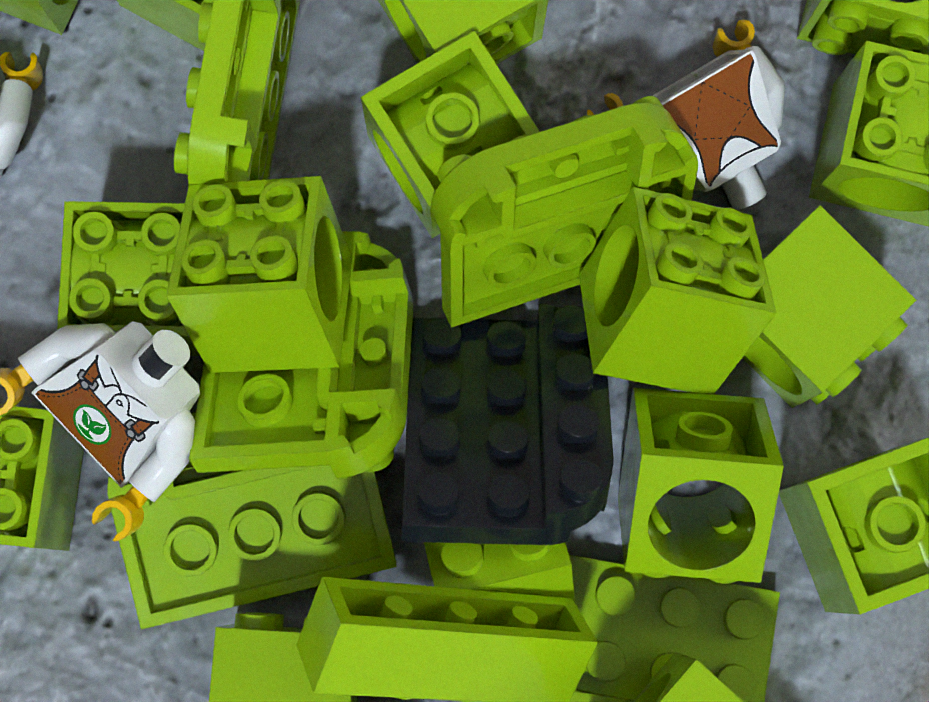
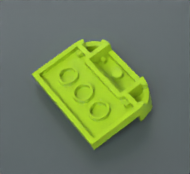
(237, 90)
(536, 207)
(321, 415)
(250, 538)
(650, 618)

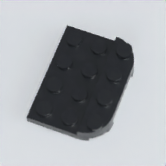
(505, 431)

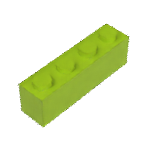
(442, 643)

